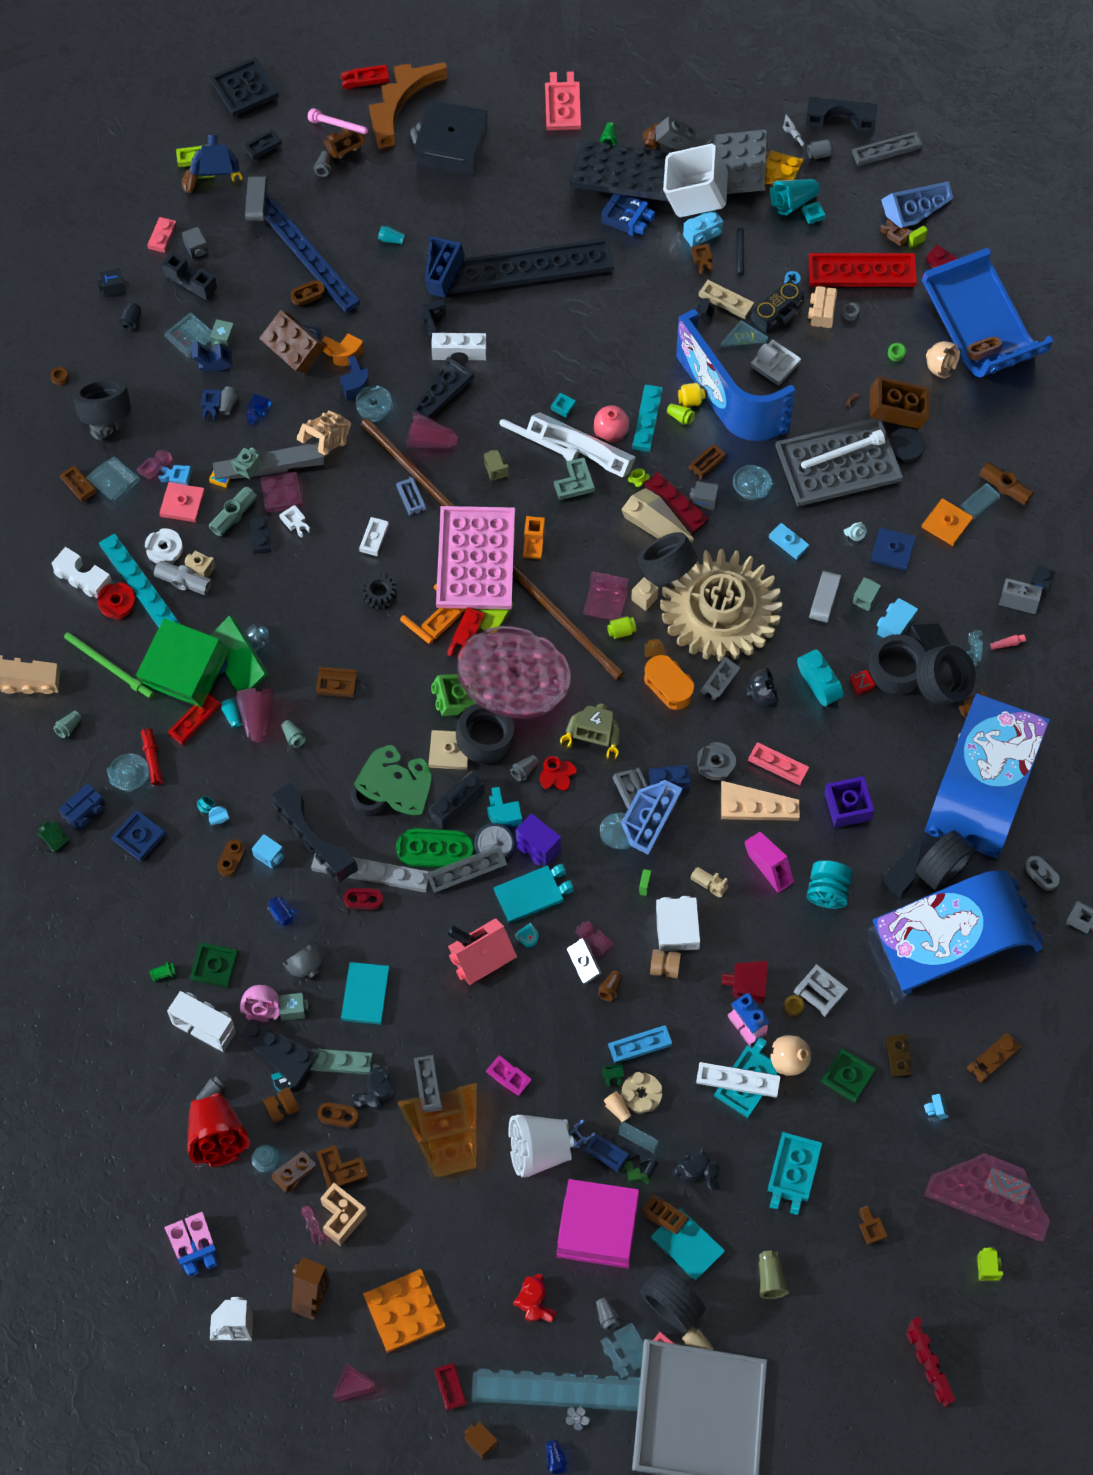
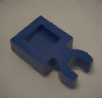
(210, 402)

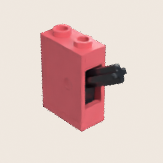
(480, 950)

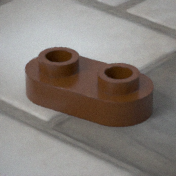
(306, 293)
(984, 348)
(231, 856)
(338, 1115)

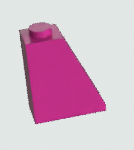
(770, 861)

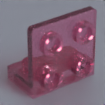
(606, 596)

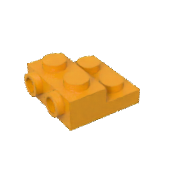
(782, 167)

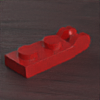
(365, 76)
(467, 628)

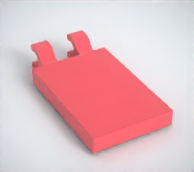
(562, 103)

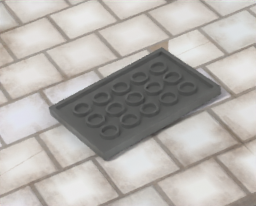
(842, 475)

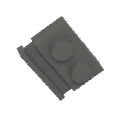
(628, 784)

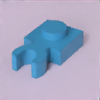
(178, 474)

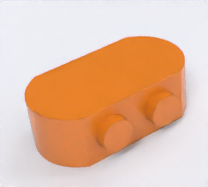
(669, 682)

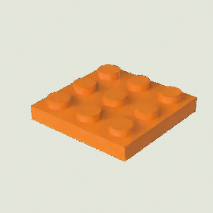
(404, 1310)

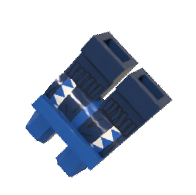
(627, 214)

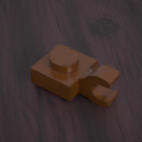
(871, 1228)

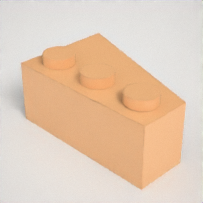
(28, 677)

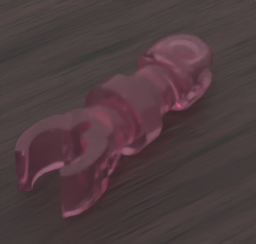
(312, 1224)

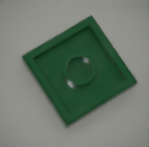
(214, 965)
(848, 1075)

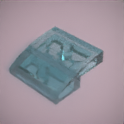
(113, 478)

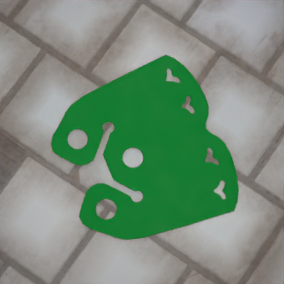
(394, 790)

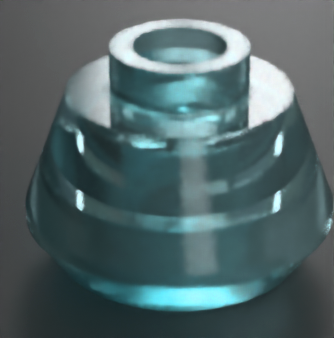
(265, 1158)

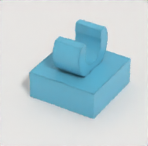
(937, 1107)

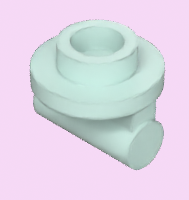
(856, 531)

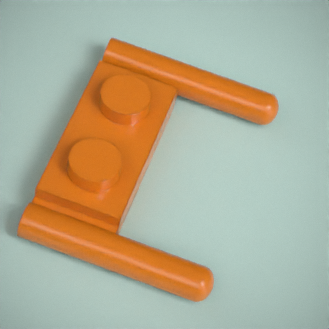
(435, 624)

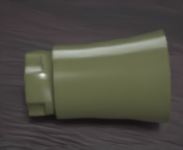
(772, 1276)

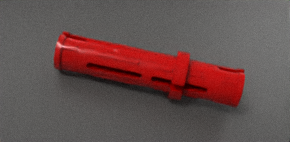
(150, 749)

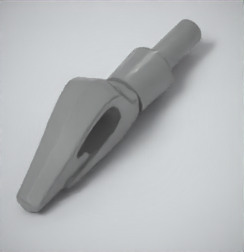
(791, 129)

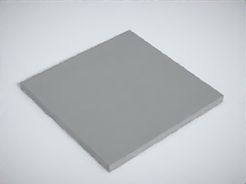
(698, 1411)

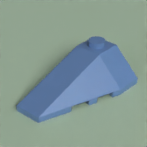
(913, 205)

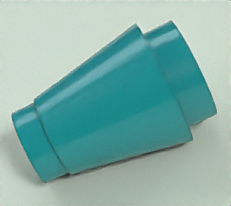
(390, 235)
(232, 712)

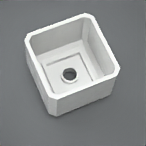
(695, 180)

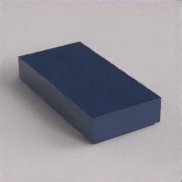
(607, 1152)

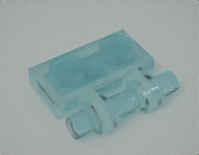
(631, 1345)

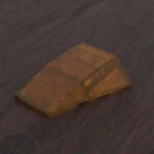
(448, 1134)

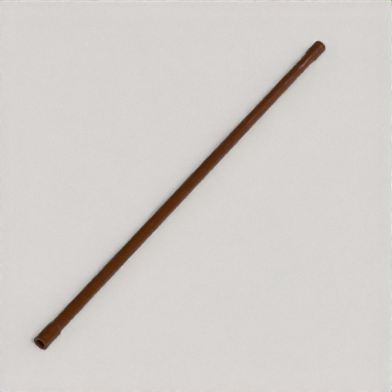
(609, 665)

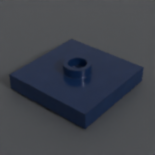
(892, 549)
(138, 835)

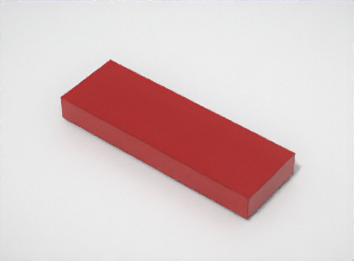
(193, 720)

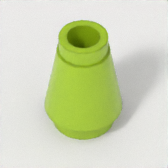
(682, 414)

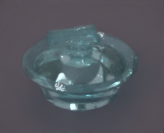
(752, 481)
(128, 772)

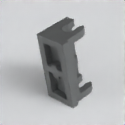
(1020, 596)
(720, 678)

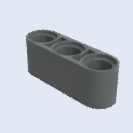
(256, 198)

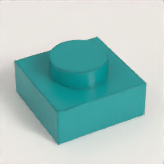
(813, 212)
(563, 405)

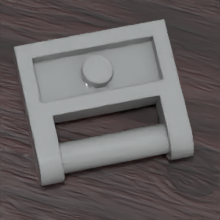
(825, 986)

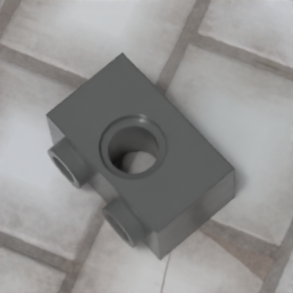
(675, 134)

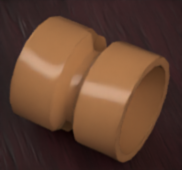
(665, 963)

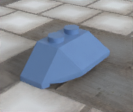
(650, 814)

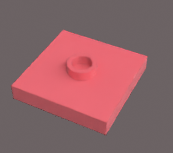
(182, 502)

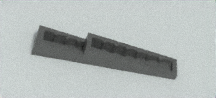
(275, 461)

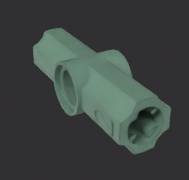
(226, 517)

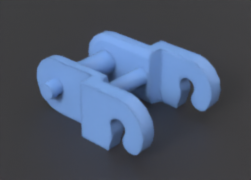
(583, 1139)

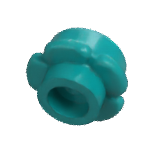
(205, 804)

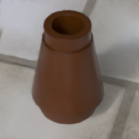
(609, 988)

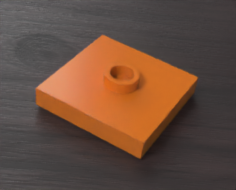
(947, 522)

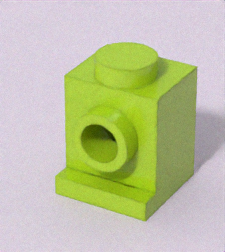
(989, 1265)

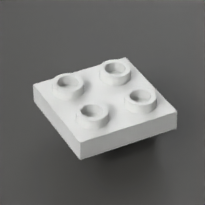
(775, 362)

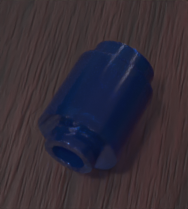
(281, 911)

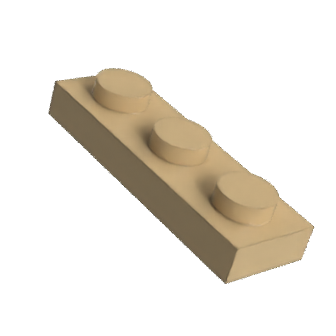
(726, 299)

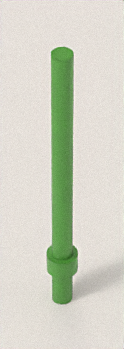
(135, 684)

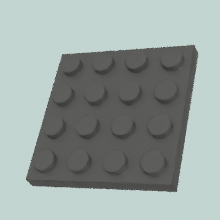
(744, 158)

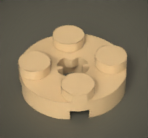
(646, 1082)

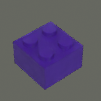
(849, 801)
(538, 841)

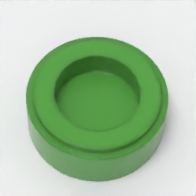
(896, 352)

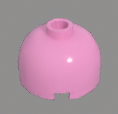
(260, 1003)

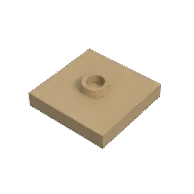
(445, 751)

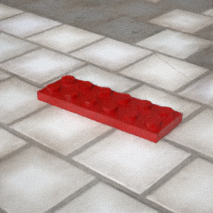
(862, 270)

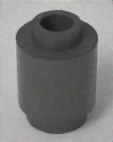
(820, 149)

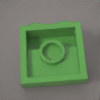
(450, 695)

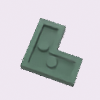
(578, 482)

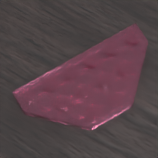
(964, 1189)

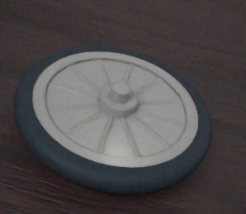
(495, 835)

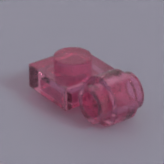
(153, 466)
(597, 942)

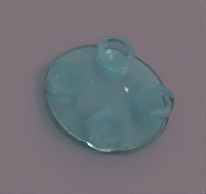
(613, 832)

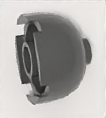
(305, 961)

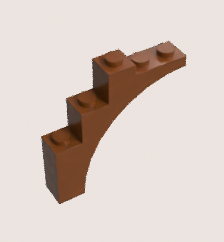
(395, 95)

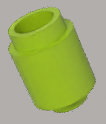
(621, 627)

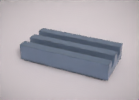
(422, 506)

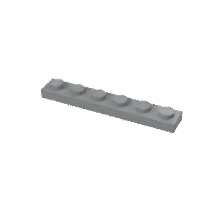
(385, 874)

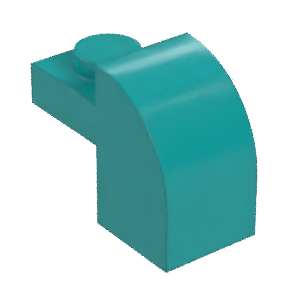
(504, 814)

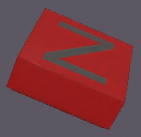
(862, 682)

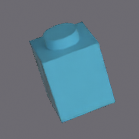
(268, 851)

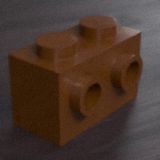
(340, 143)

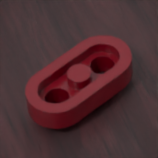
(363, 898)

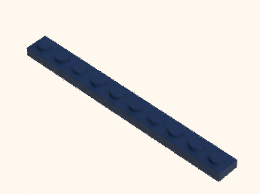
(309, 256)

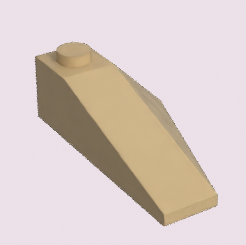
(653, 515)

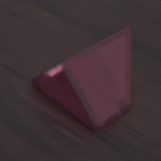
(352, 1384)

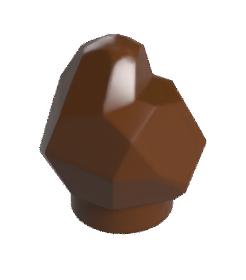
(649, 137)

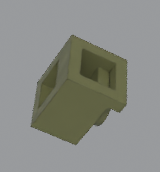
(495, 465)

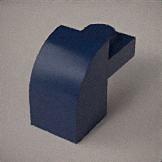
(211, 359)
(356, 380)

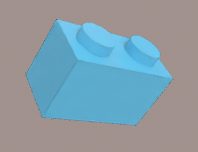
(898, 618)

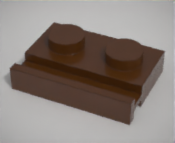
(336, 682)

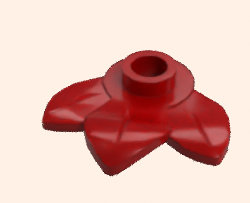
(558, 776)

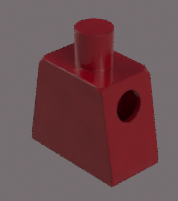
(748, 978)

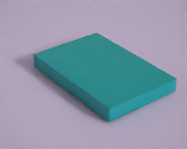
(365, 993)
(689, 1248)

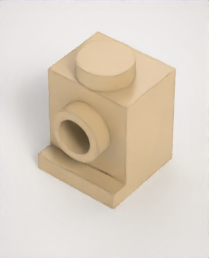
(204, 567)

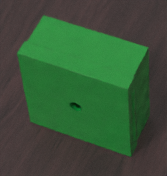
(182, 662)

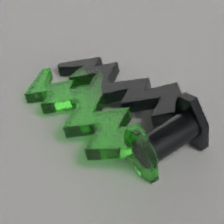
(635, 1174)

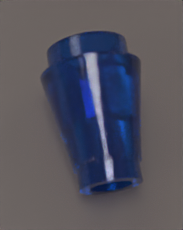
(555, 1458)

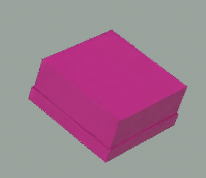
(598, 1223)

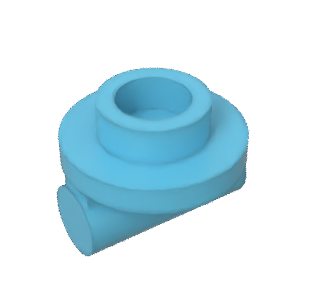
(218, 815)

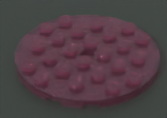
(487, 679)

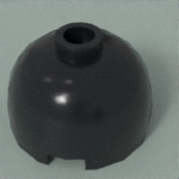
(762, 687)

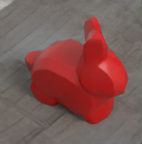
(531, 1300)

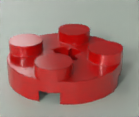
(118, 610)

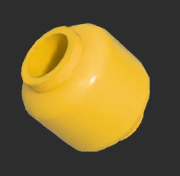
(691, 395)

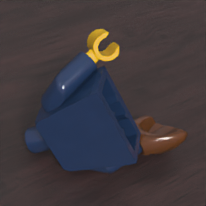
(211, 161)

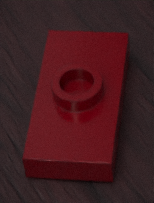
(450, 1386)

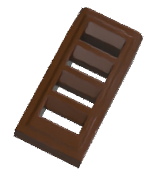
(653, 1208)

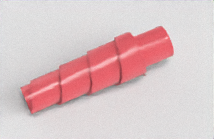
(1009, 641)

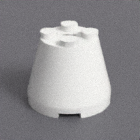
(538, 1143)

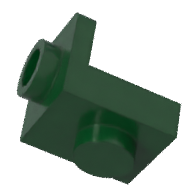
(52, 835)

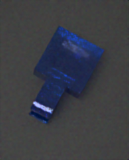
(257, 407)

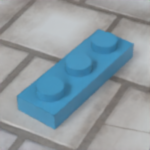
(640, 1044)

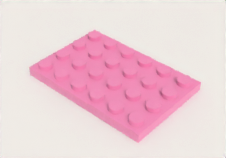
(475, 557)

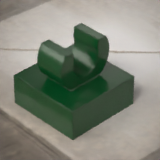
(612, 1071)

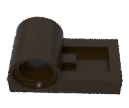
(899, 1054)

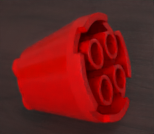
(215, 1132)

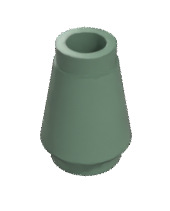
(67, 724)
(293, 734)

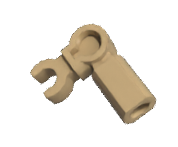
(715, 883)

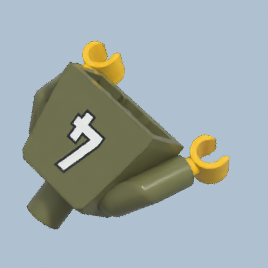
(594, 726)

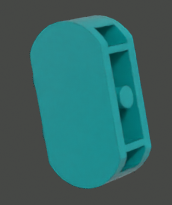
(820, 677)

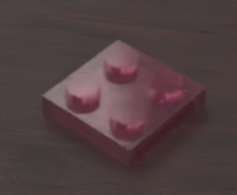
(281, 492)

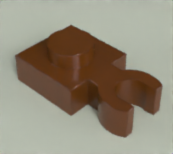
(895, 233)
(702, 256)

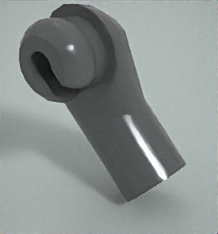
(414, 132)

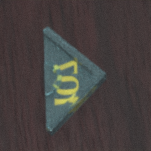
(742, 335)

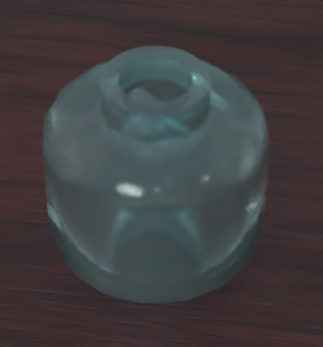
(257, 636)

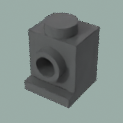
(102, 431)
(1078, 913)

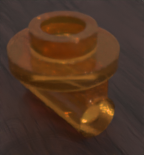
(654, 648)

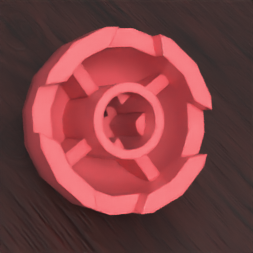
(611, 423)

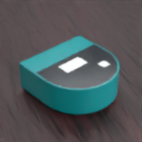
(280, 1082)

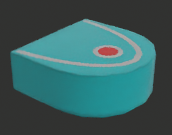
(527, 936)

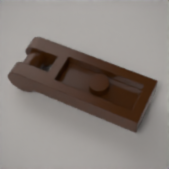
(994, 1057)

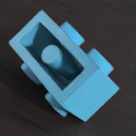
(703, 228)

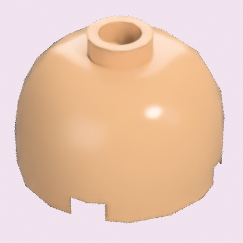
(942, 358)
(790, 1055)

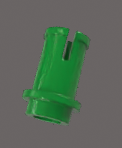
(163, 971)

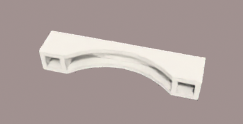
(601, 452)

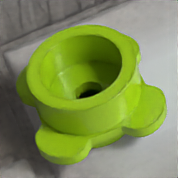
(638, 477)

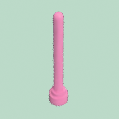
(317, 116)

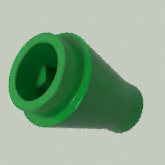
(609, 135)

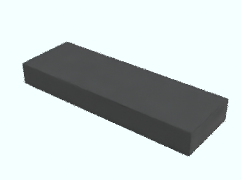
(428, 1084)

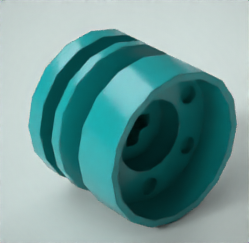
(829, 884)

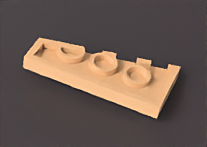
(753, 804)

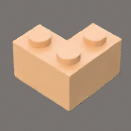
(347, 1214)

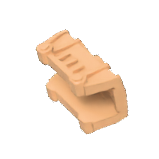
(334, 426)

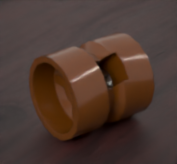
(288, 1103)

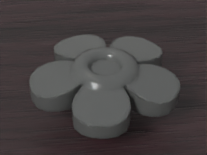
(576, 1417)

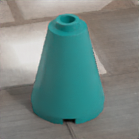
(792, 194)

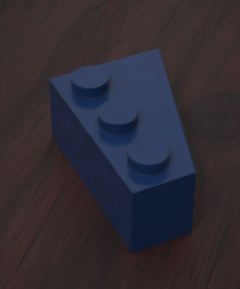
(443, 264)

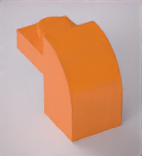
(342, 351)
(534, 537)

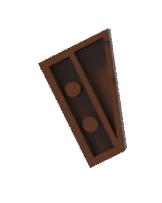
(309, 1287)

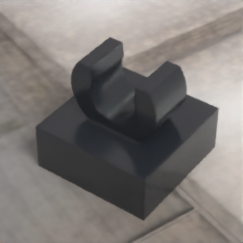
(705, 310)

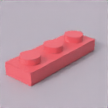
(778, 763)

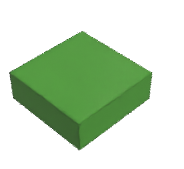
(644, 883)

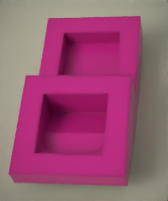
(508, 1076)

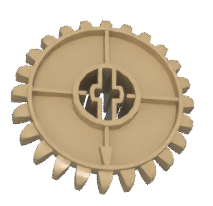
(728, 629)

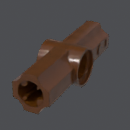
(999, 478)

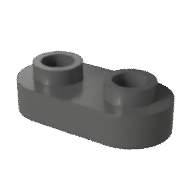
(1043, 873)

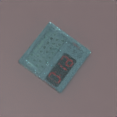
(187, 332)

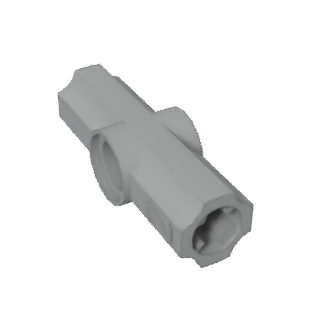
(182, 577)

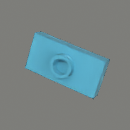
(788, 541)

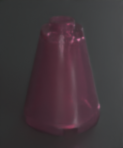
(429, 433)
(255, 712)

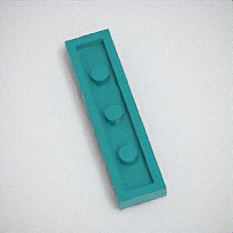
(647, 418)

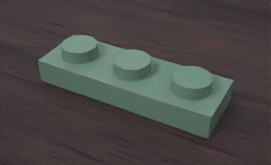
(342, 1061)

